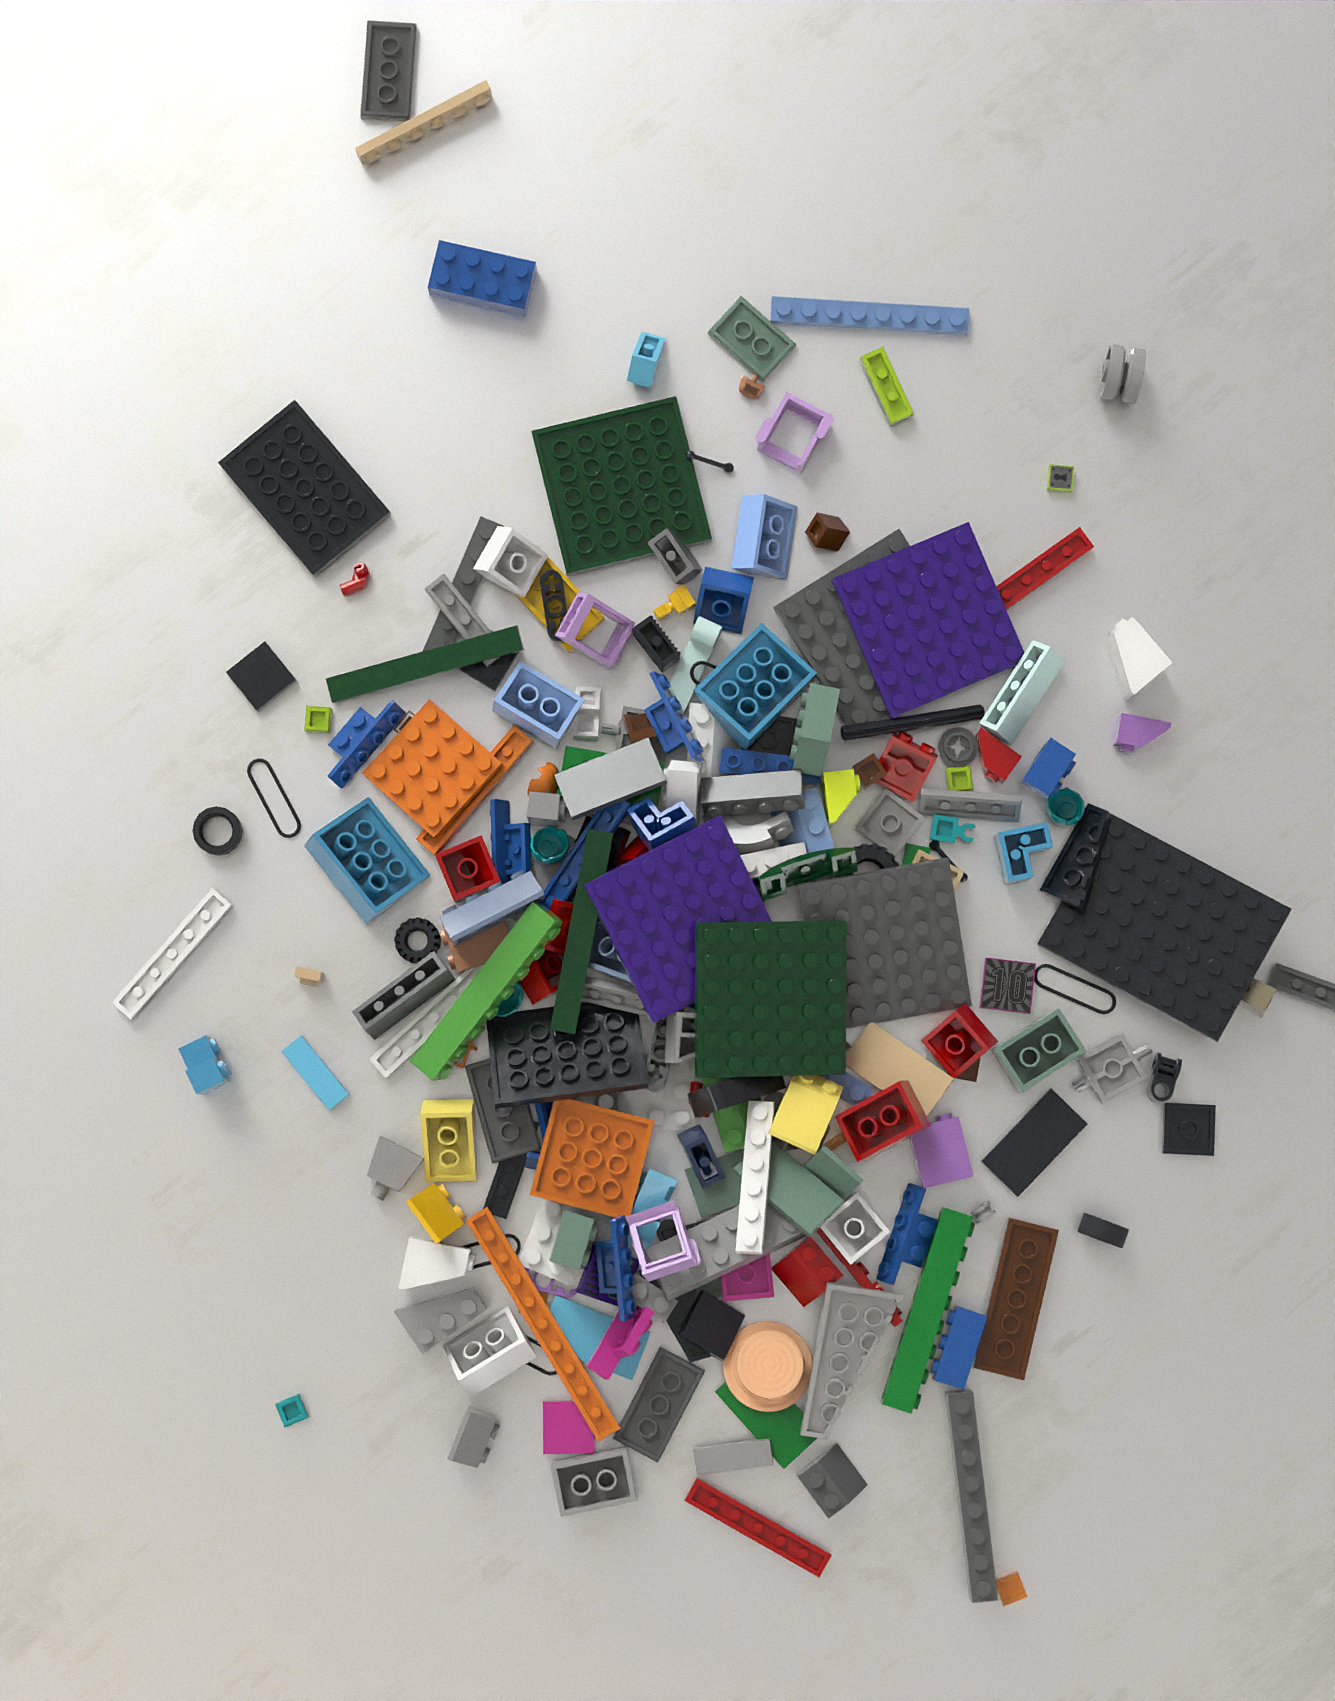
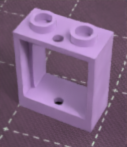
(576, 616)

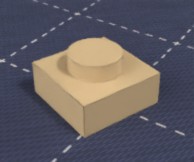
(308, 976)

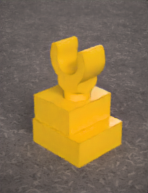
(679, 600)

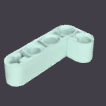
(699, 648)

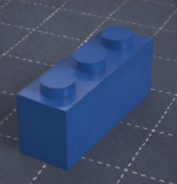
(958, 1347)

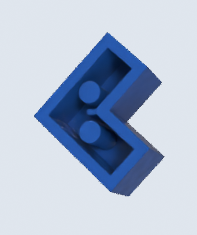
(1048, 768)
(657, 827)

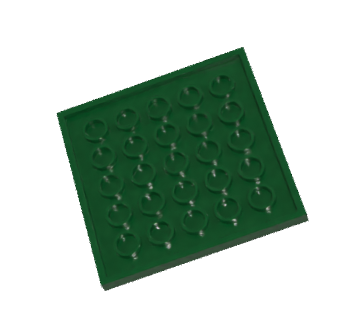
(620, 484)
(770, 998)

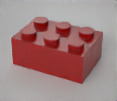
(883, 1121)

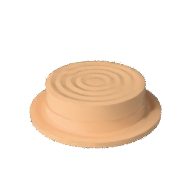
(767, 1366)

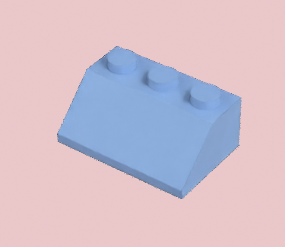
(764, 536)
(537, 704)
(809, 824)

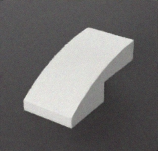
(587, 720)

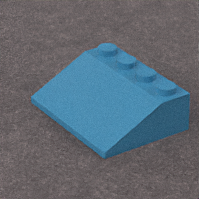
(754, 686)
(366, 860)

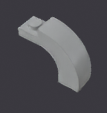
(757, 837)

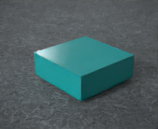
(292, 1410)

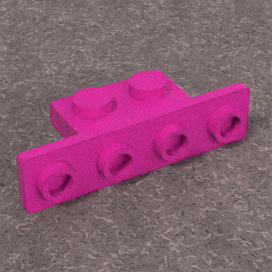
(620, 1341)

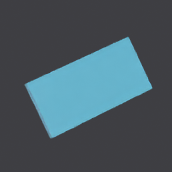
(585, 1330)

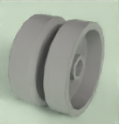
(1121, 373)

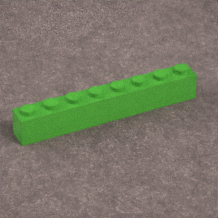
(486, 991)

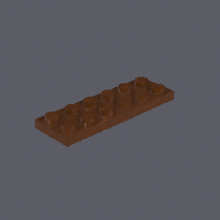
(1016, 1298)

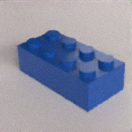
(482, 278)

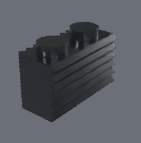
(656, 643)

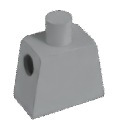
(391, 1167)

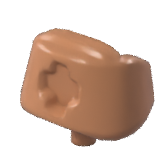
(750, 387)

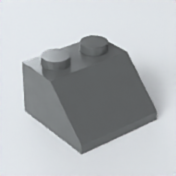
(832, 1480)

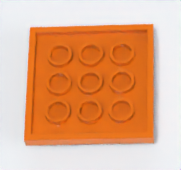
(432, 769)
(592, 1157)

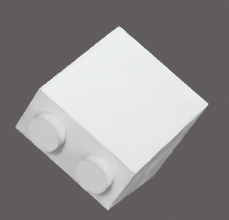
(1135, 656)
(432, 1262)

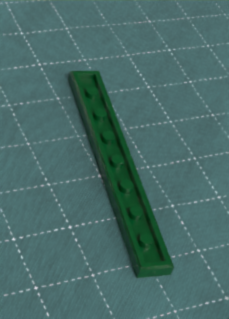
(424, 664)
(580, 934)

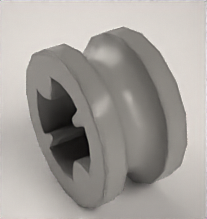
(983, 1212)

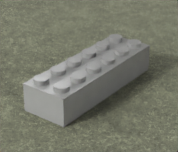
(717, 1249)

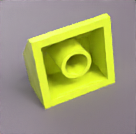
(838, 792)

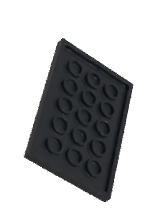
(304, 488)
(550, 1065)

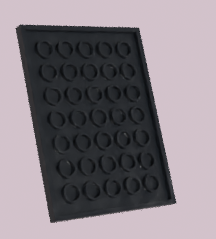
(1167, 929)

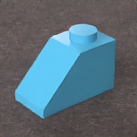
(645, 359)

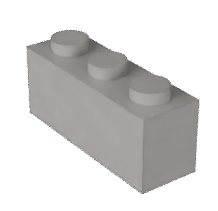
(545, 809)

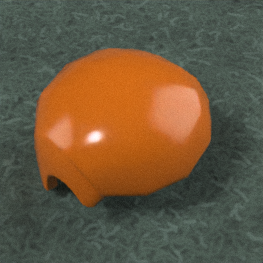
(546, 782)

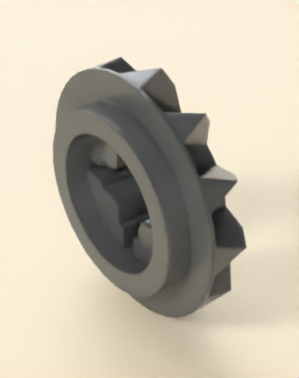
(967, 740)

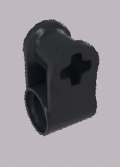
(1164, 1076)

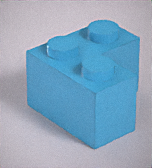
(1015, 848)
(204, 1065)

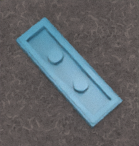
(315, 1073)

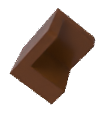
(827, 532)
(639, 728)
(869, 771)

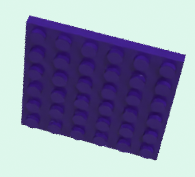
(929, 619)
(655, 905)

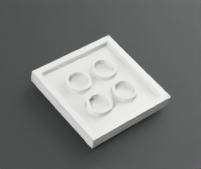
(670, 1105)
(542, 1237)

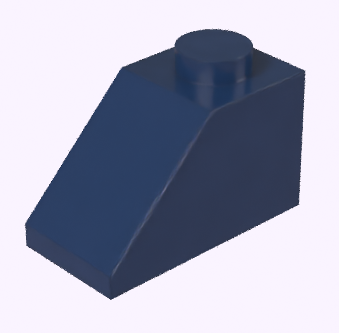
(701, 1155)

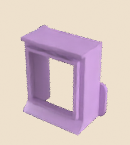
(802, 409)
(669, 1265)

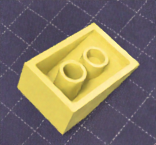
(805, 1111)
(449, 1140)

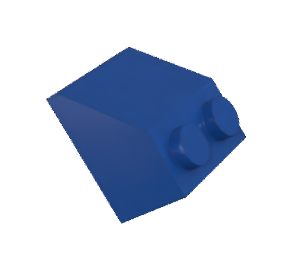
(724, 598)

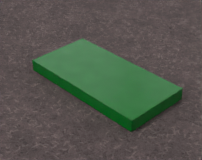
(779, 1426)

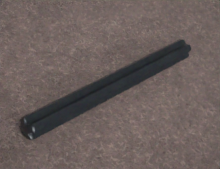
(912, 722)

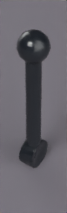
(727, 467)
(935, 846)

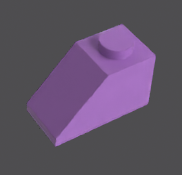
(1136, 731)

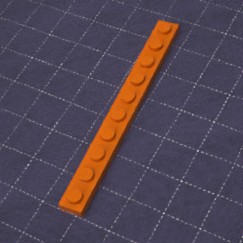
(543, 1324)

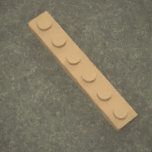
(416, 126)

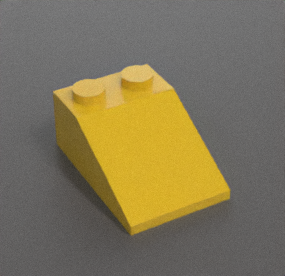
(437, 1212)

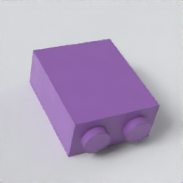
(941, 1152)

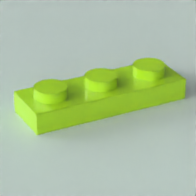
(886, 385)

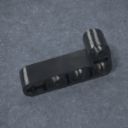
(732, 1093)

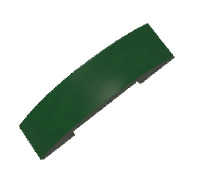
(805, 868)

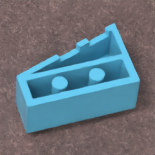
(655, 1191)

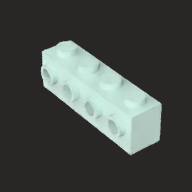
(1022, 692)

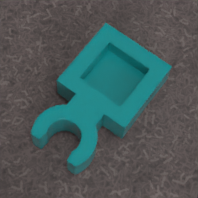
(946, 829)

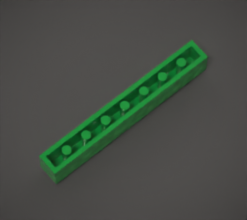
(926, 1310)

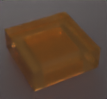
(835, 1141)
(1010, 1588)

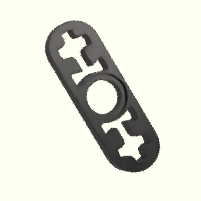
(545, 589)

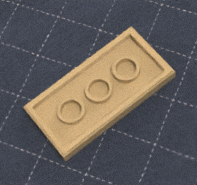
(886, 1060)

